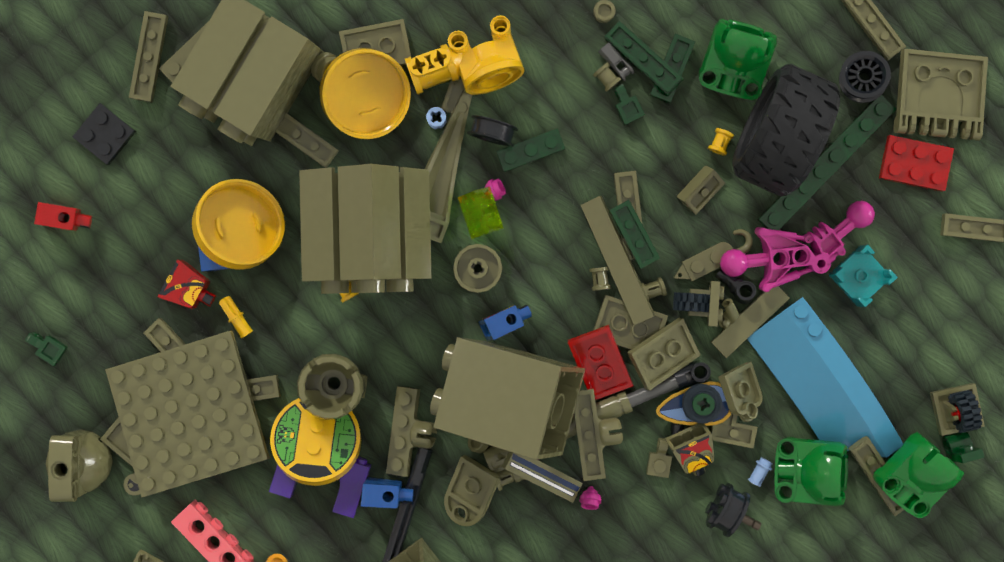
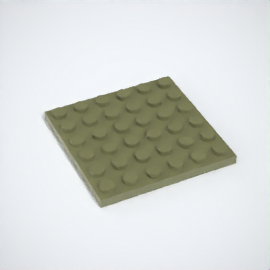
(187, 413)

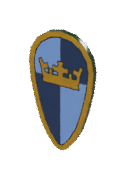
(672, 411)

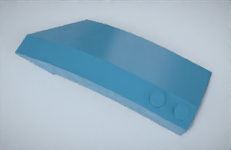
(822, 380)

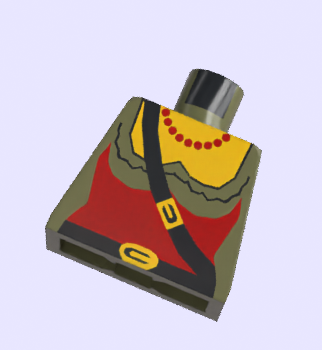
(693, 448)

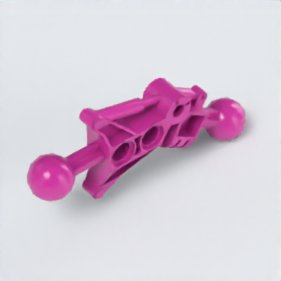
(824, 242)

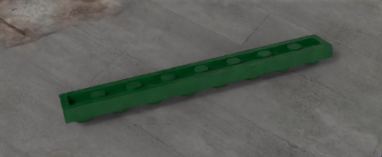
(829, 162)

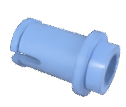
(760, 471)

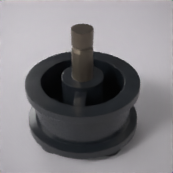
(729, 510)

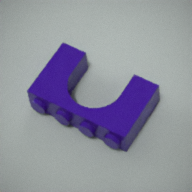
(349, 491)

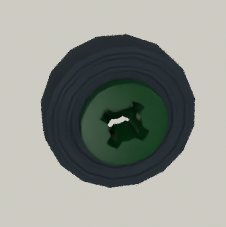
(693, 401)

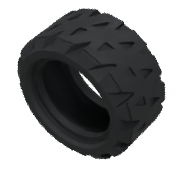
(786, 130)

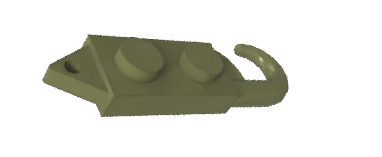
(710, 258)

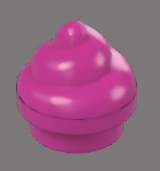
(497, 188)
(590, 499)

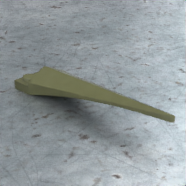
(443, 168)

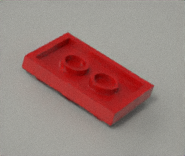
(916, 163)
(602, 362)

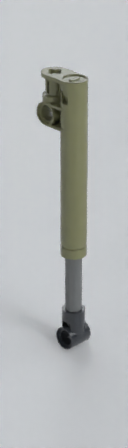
(608, 408)

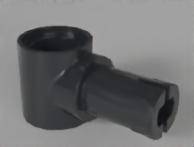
(735, 285)

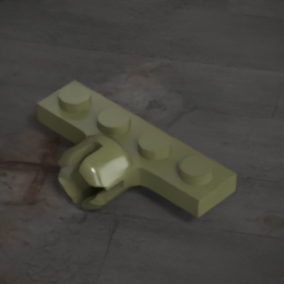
(407, 432)
(593, 435)

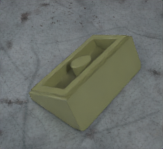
(701, 189)

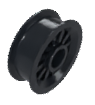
(852, 62)
(492, 130)

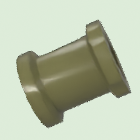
(607, 77)
(600, 278)
(654, 288)

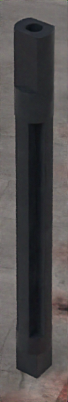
(407, 509)

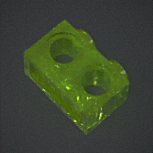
(480, 212)

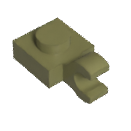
(659, 462)

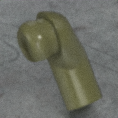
(730, 315)

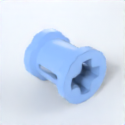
(436, 111)

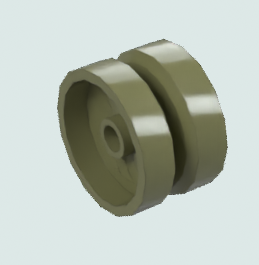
(465, 264)

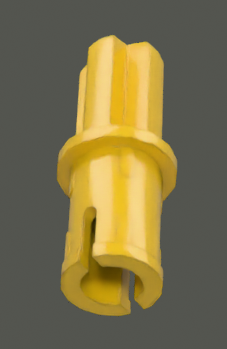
(235, 316)

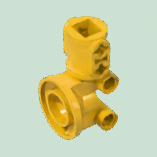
(480, 68)

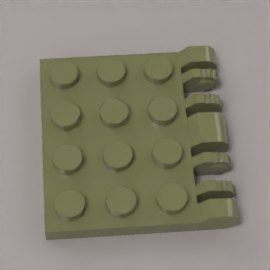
(941, 92)

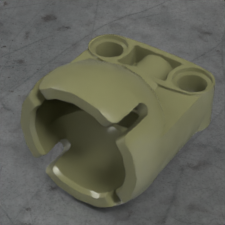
(323, 399)
(86, 460)

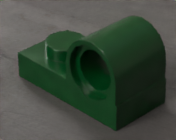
(960, 449)

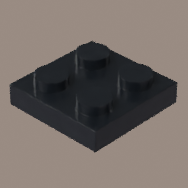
(104, 134)

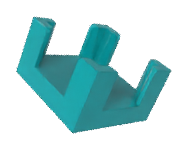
(861, 276)

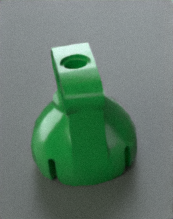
(738, 57)
(813, 471)
(917, 475)

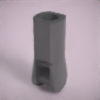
(614, 58)

